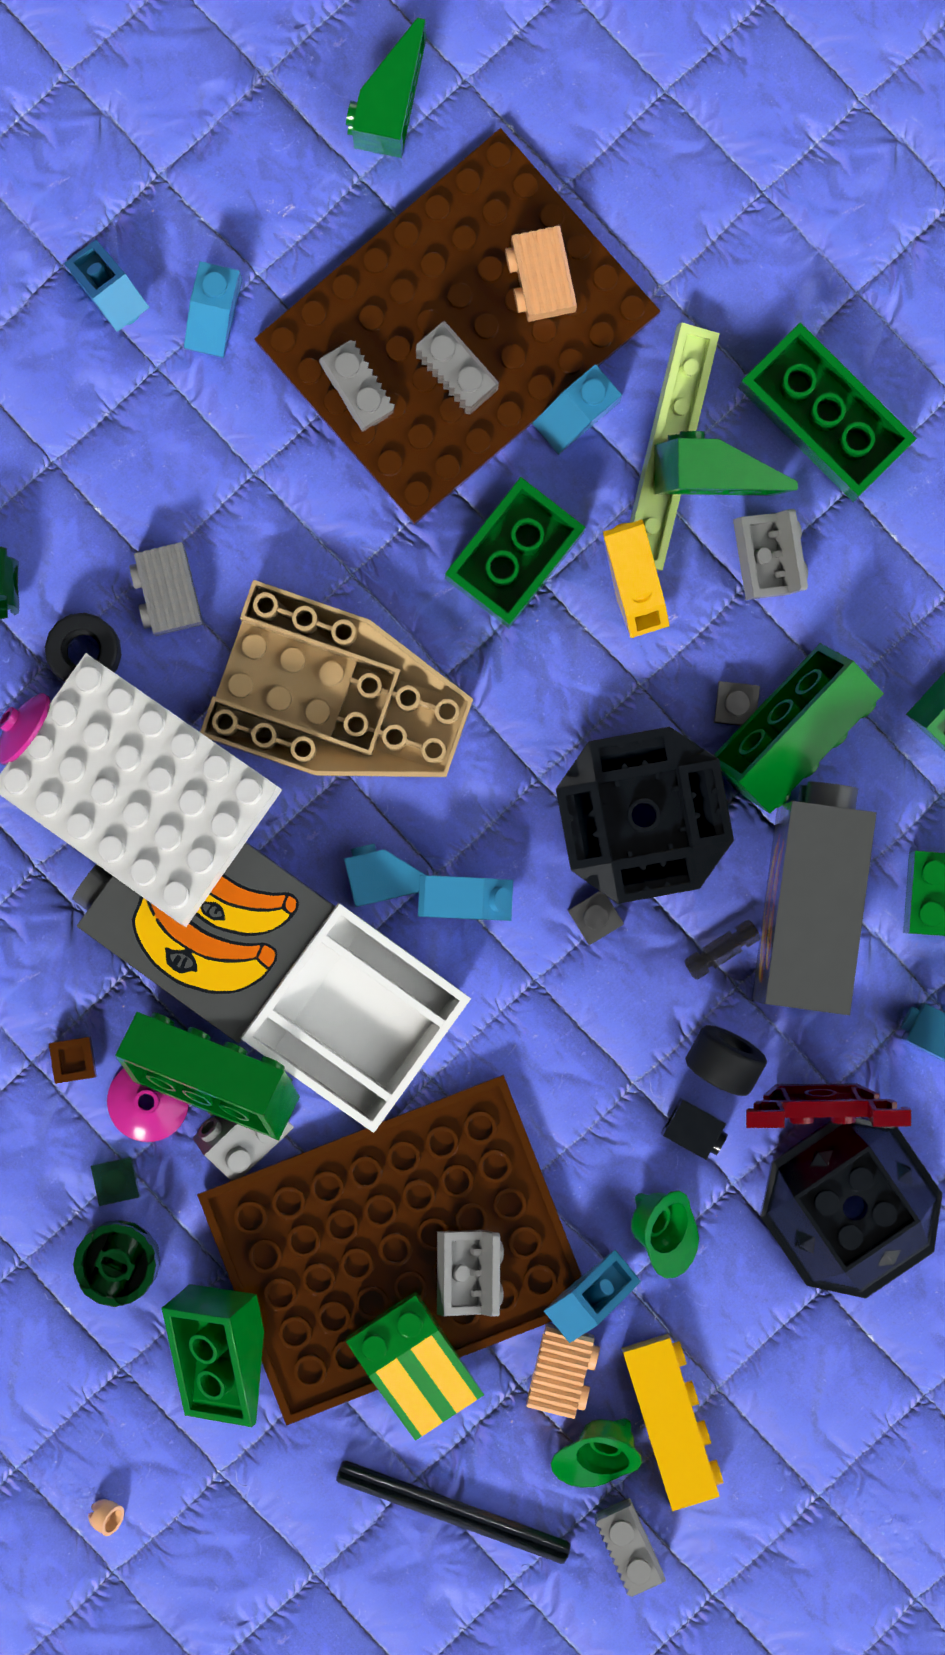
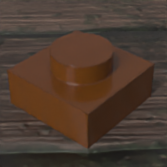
(72, 1060)

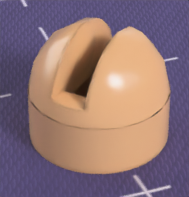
(106, 1516)

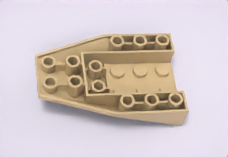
(332, 694)

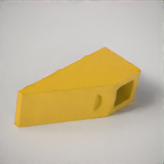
(635, 578)

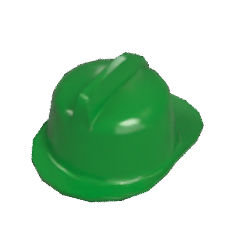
(666, 1230)
(599, 1455)

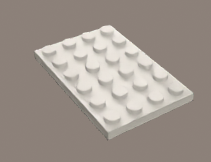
(137, 790)

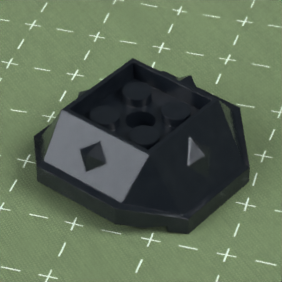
(688, 804)
(808, 1196)

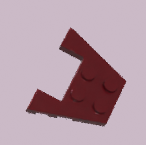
(839, 1101)

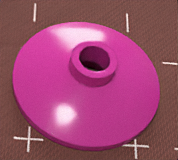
(22, 726)
(137, 1122)

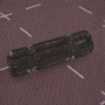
(722, 949)

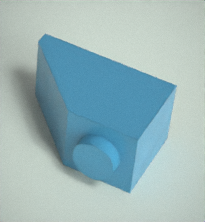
(107, 285)
(212, 309)
(577, 409)
(379, 876)
(465, 898)
(925, 1030)
(592, 1297)

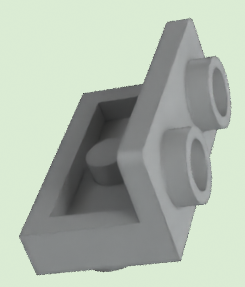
(771, 554)
(233, 1146)
(469, 1273)

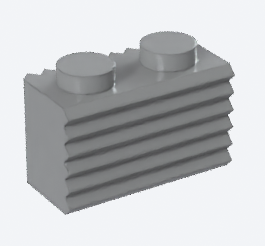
(456, 367)
(357, 385)
(167, 589)
(629, 1547)

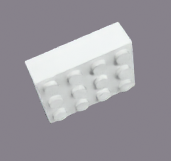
(355, 1017)

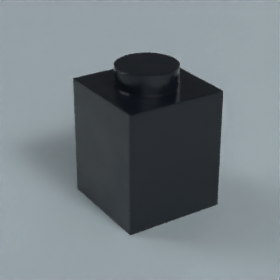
(695, 1130)

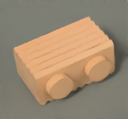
(542, 274)
(561, 1373)

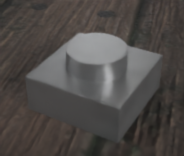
(735, 702)
(595, 917)

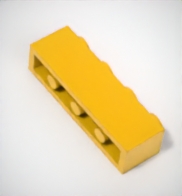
(671, 1422)

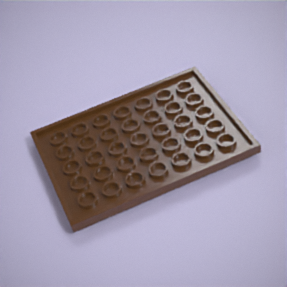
(451, 266)
(356, 1232)

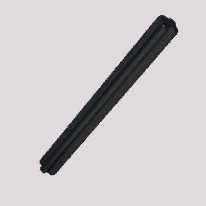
(453, 1512)

